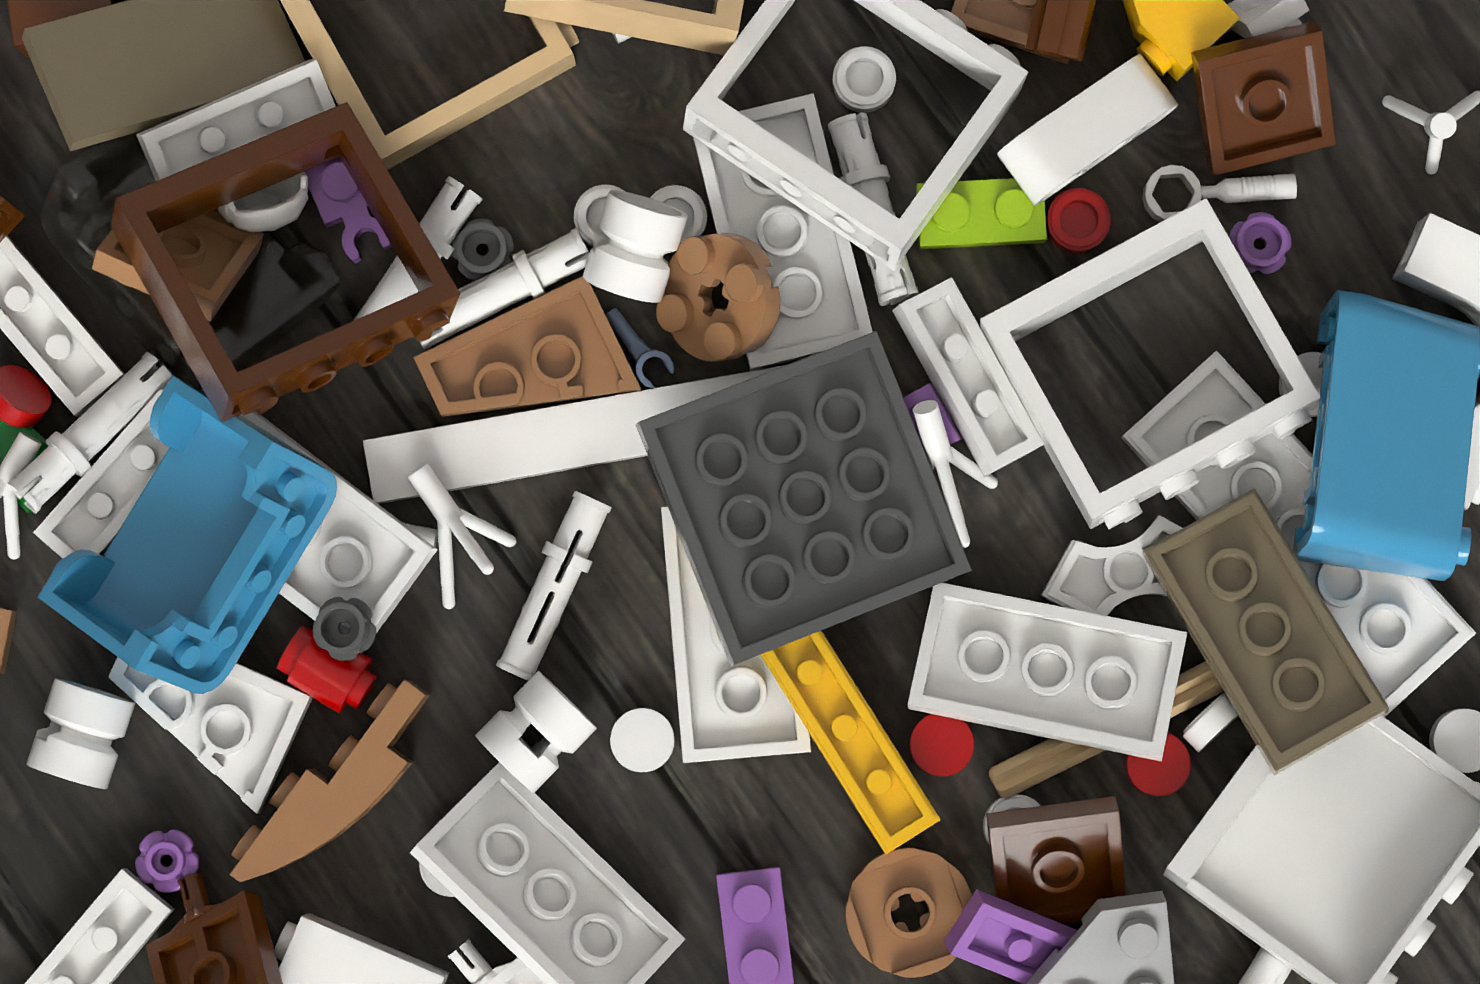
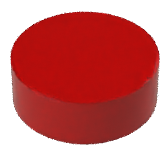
(1078, 220)
(22, 397)
(941, 745)
(1160, 777)

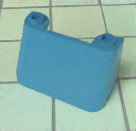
(1391, 439)
(197, 547)

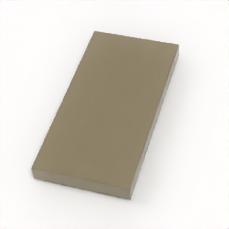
(154, 61)
(1265, 631)

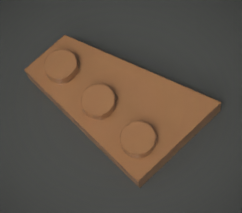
(530, 356)

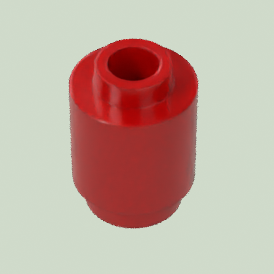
(323, 677)

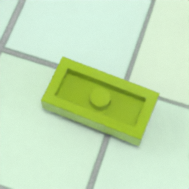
(984, 215)

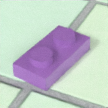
(755, 927)
(1005, 937)

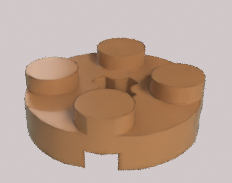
(688, 303)
(876, 894)

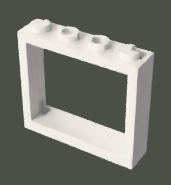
(816, 188)
(1100, 276)

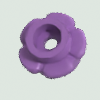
(1276, 240)
(149, 864)

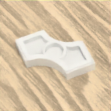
(1103, 577)

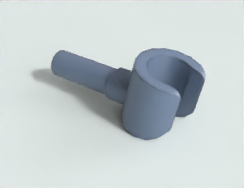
(636, 347)

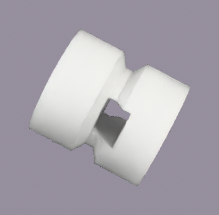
(636, 241)
(552, 715)
(80, 734)

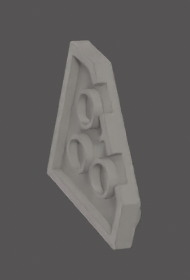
(1117, 944)

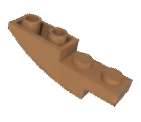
(320, 809)

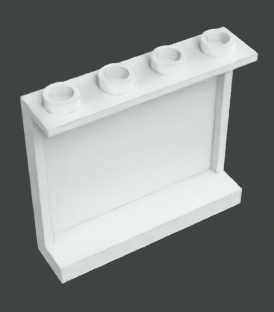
(1337, 853)

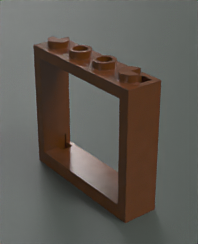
(244, 171)

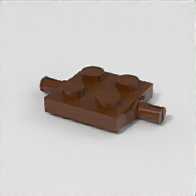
(215, 941)

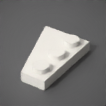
(234, 730)

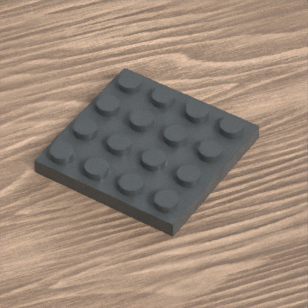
(803, 497)

